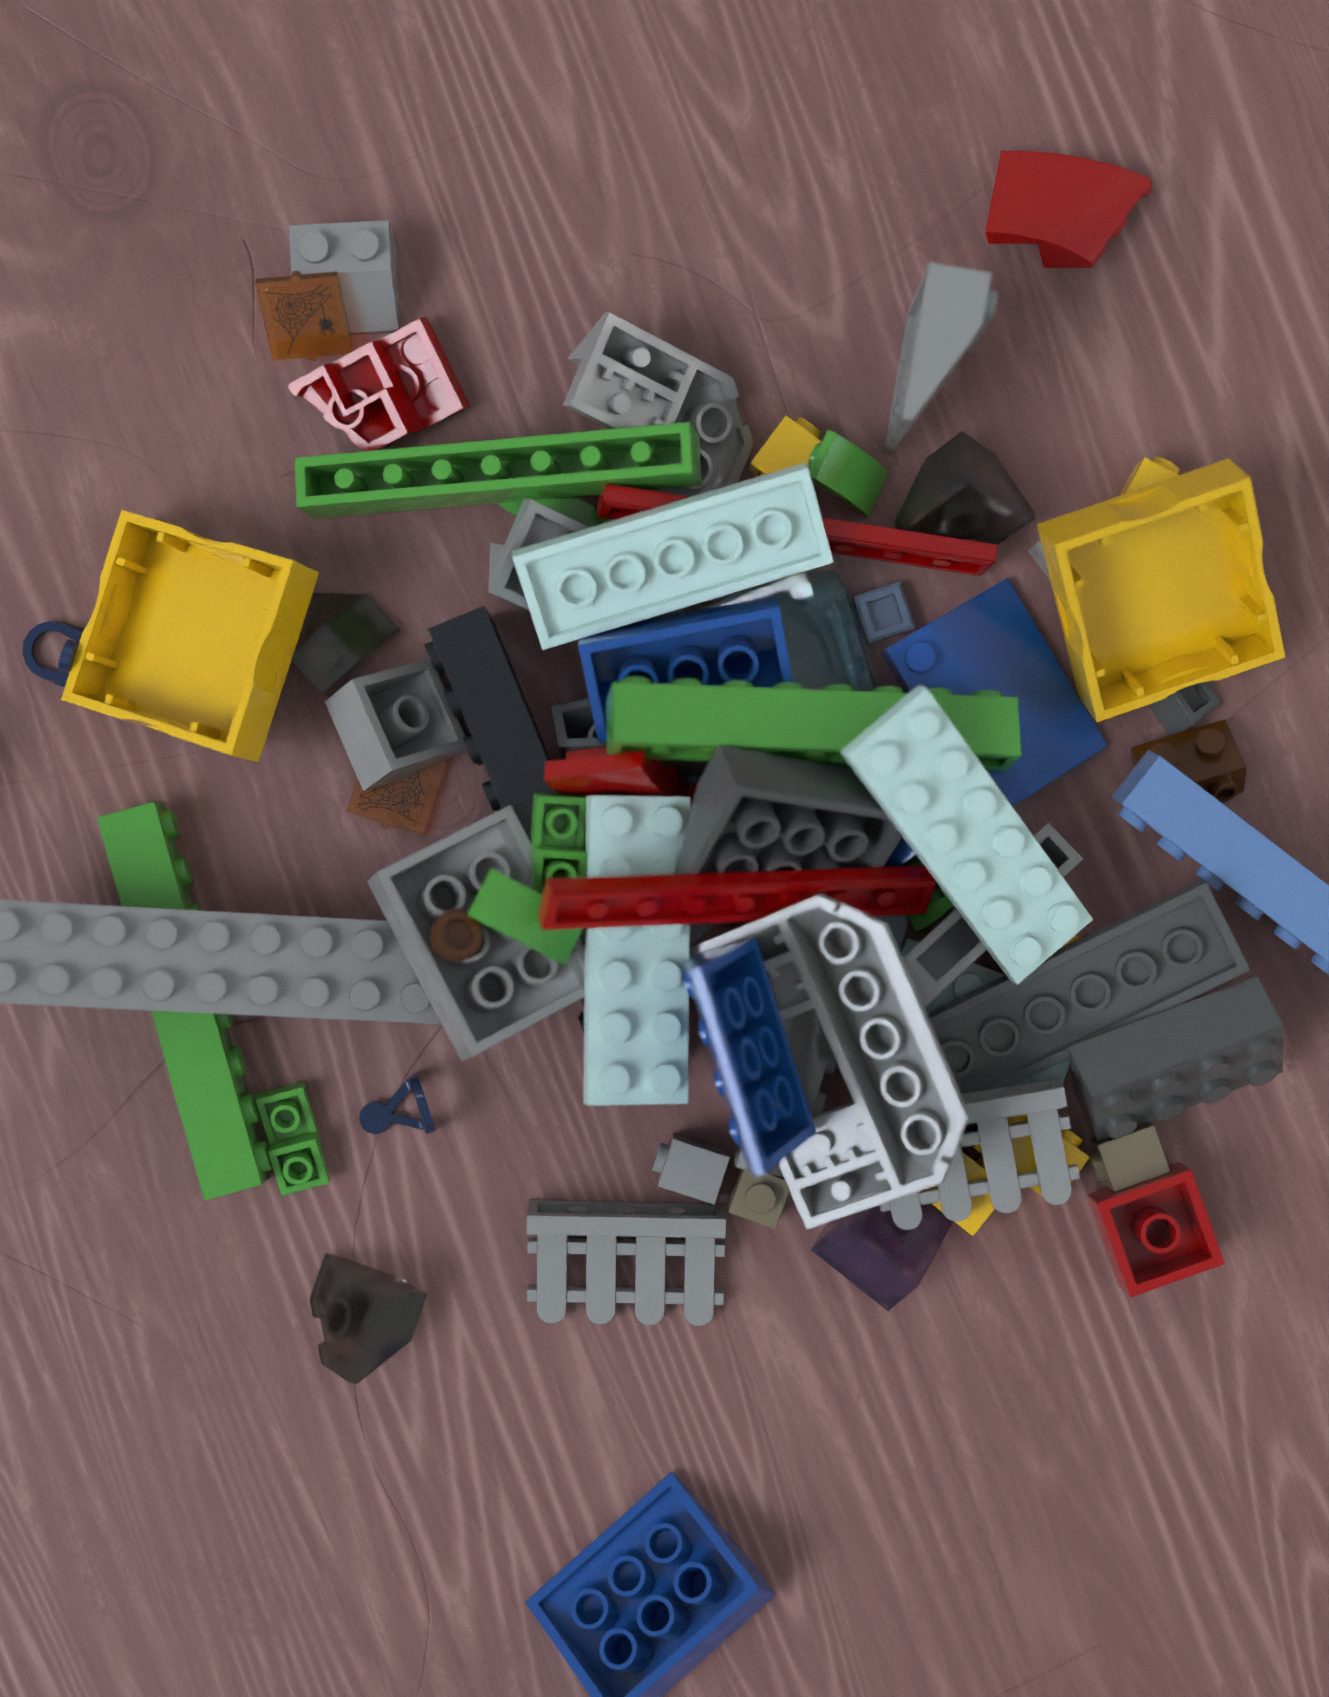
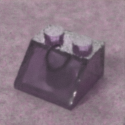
(879, 1254)

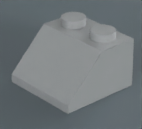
(365, 267)
(395, 723)

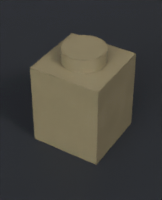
(1128, 1159)
(758, 1197)

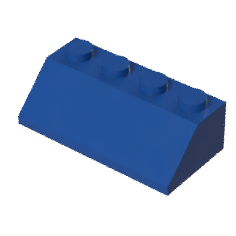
(706, 645)

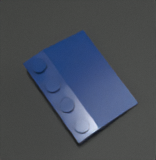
(999, 648)
(749, 1052)
(650, 1596)

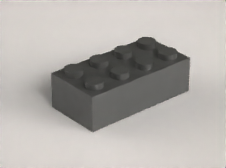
(1178, 1059)

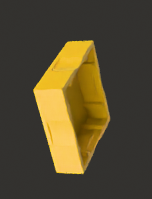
(1162, 589)
(190, 635)

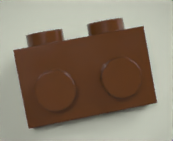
(1205, 756)

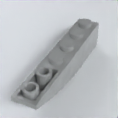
(954, 944)

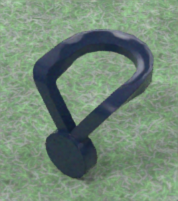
(67, 654)
(377, 1117)

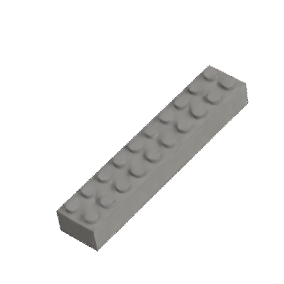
(206, 963)

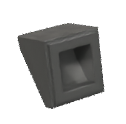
(1185, 707)

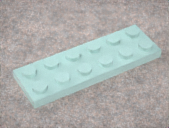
(673, 556)
(966, 834)
(635, 973)

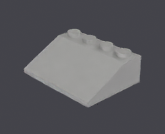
(940, 327)
(505, 981)

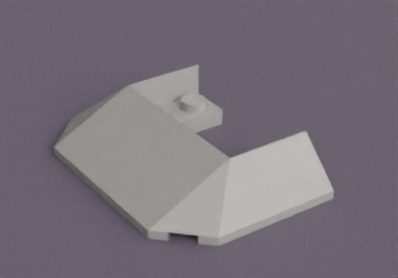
(635, 382)
(905, 1099)

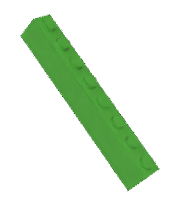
(498, 470)
(786, 720)
(195, 1045)

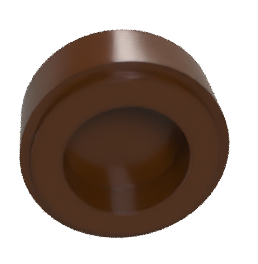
(456, 935)

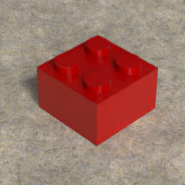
(1156, 1231)

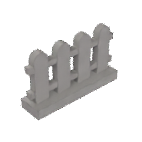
(1003, 1183)
(650, 1225)

